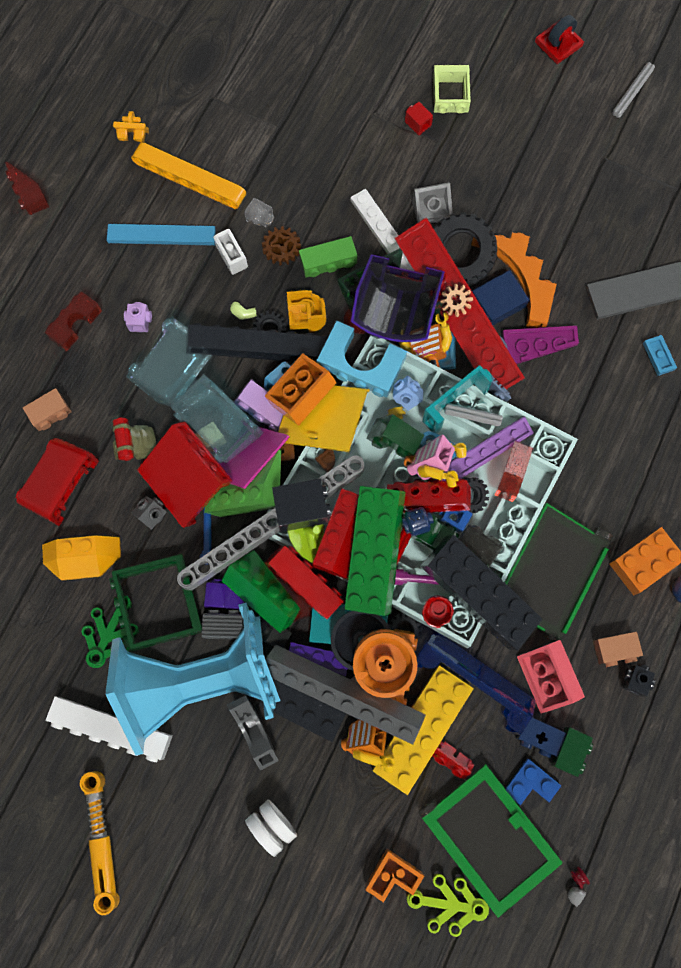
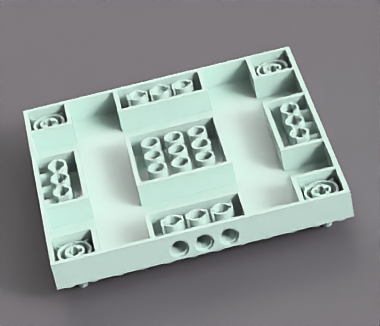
(501, 518)

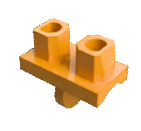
(129, 125)

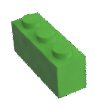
(328, 257)

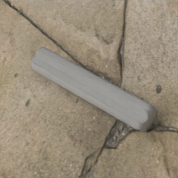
(473, 414)

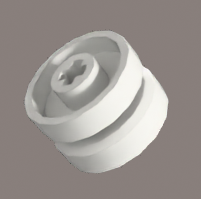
(271, 829)

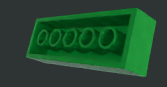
(375, 550)

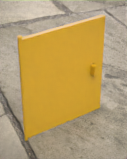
(330, 422)

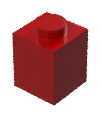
(418, 118)

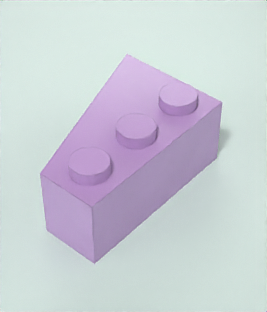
(253, 401)

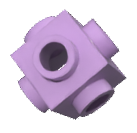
(137, 317)

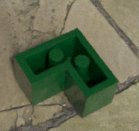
(395, 433)

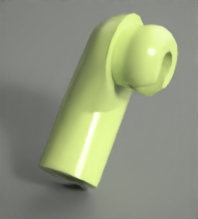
(241, 312)

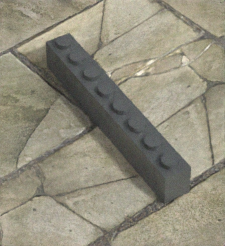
(344, 694)

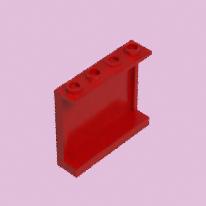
(183, 473)

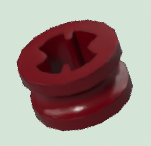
(579, 877)

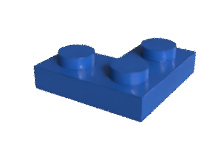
(528, 778)

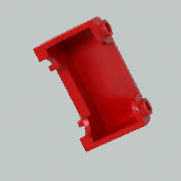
(55, 479)

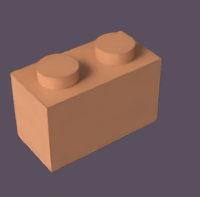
(47, 410)
(617, 648)

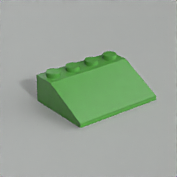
(256, 497)

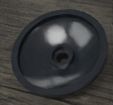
(346, 633)

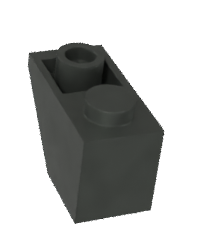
(271, 635)

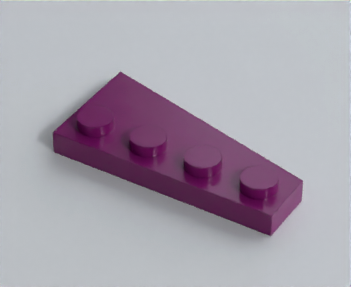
(538, 342)

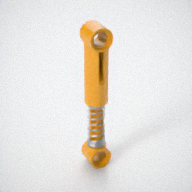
(99, 846)

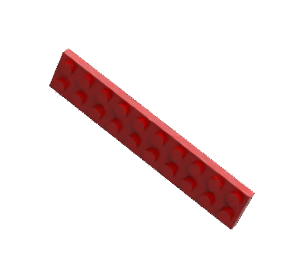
(474, 328)

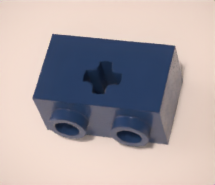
(552, 738)

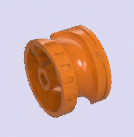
(373, 674)

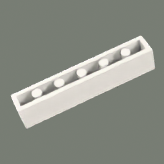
(103, 727)

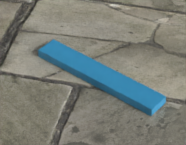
(161, 234)

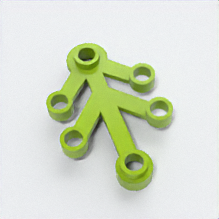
(451, 905)

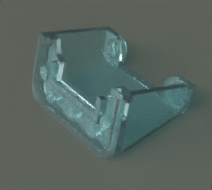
(168, 367)
(216, 419)

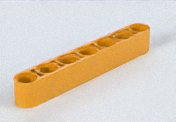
(189, 175)

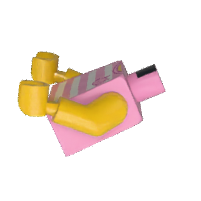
(435, 459)

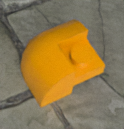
(306, 310)

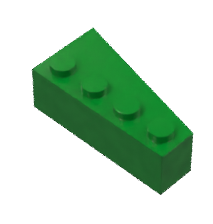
(261, 591)

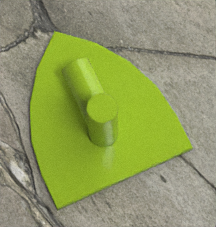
(307, 540)

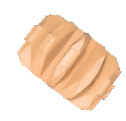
(449, 301)

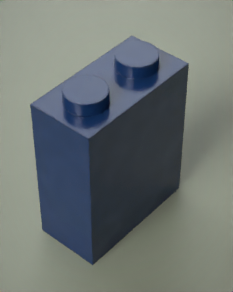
(501, 297)

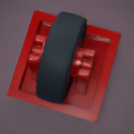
(560, 39)

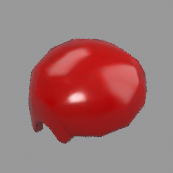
(437, 611)

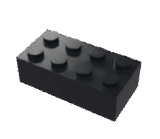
(307, 711)

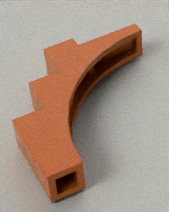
(527, 269)

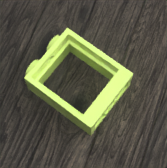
(451, 73)

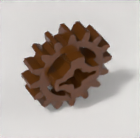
(272, 247)

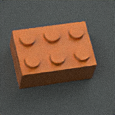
(300, 389)
(647, 561)

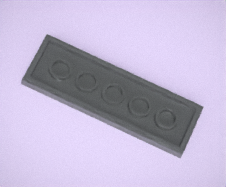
(635, 291)

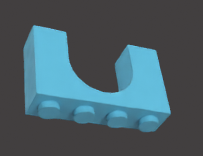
(378, 380)

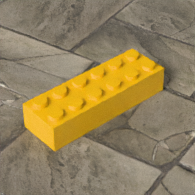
(441, 703)

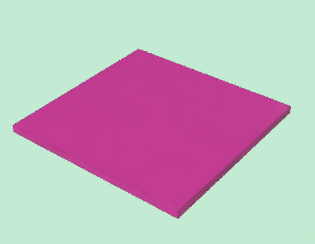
(251, 460)

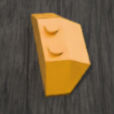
(81, 556)

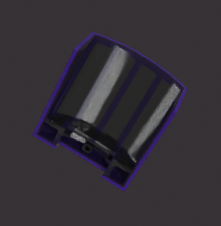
(396, 301)

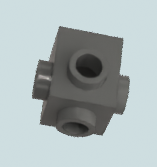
(149, 511)

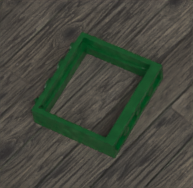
(124, 621)

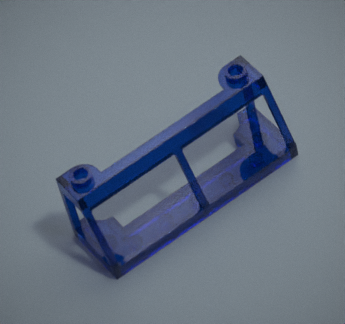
(517, 704)

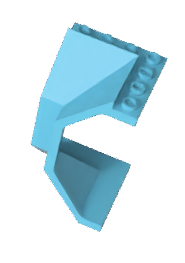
(152, 691)

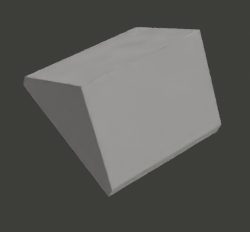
(432, 202)

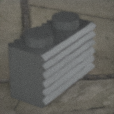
(222, 625)

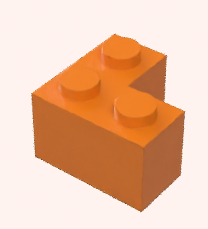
(391, 871)

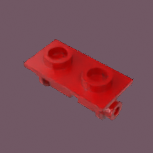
(460, 766)

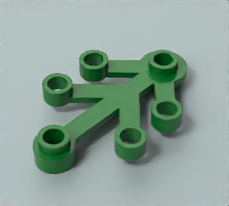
(106, 635)

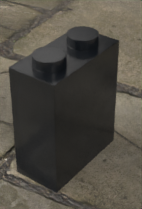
(301, 505)

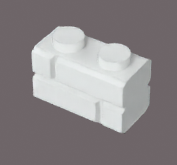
(230, 251)

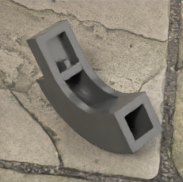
(254, 732)

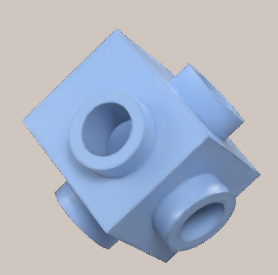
(407, 393)

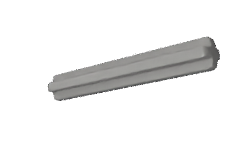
(633, 90)

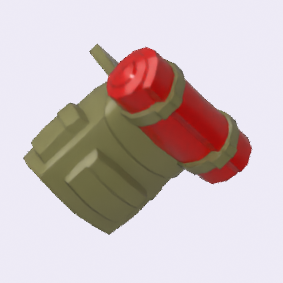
(132, 441)

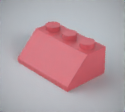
(550, 677)

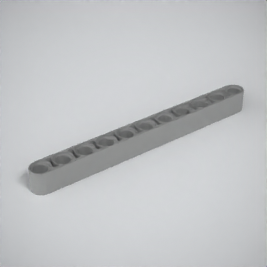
(266, 531)

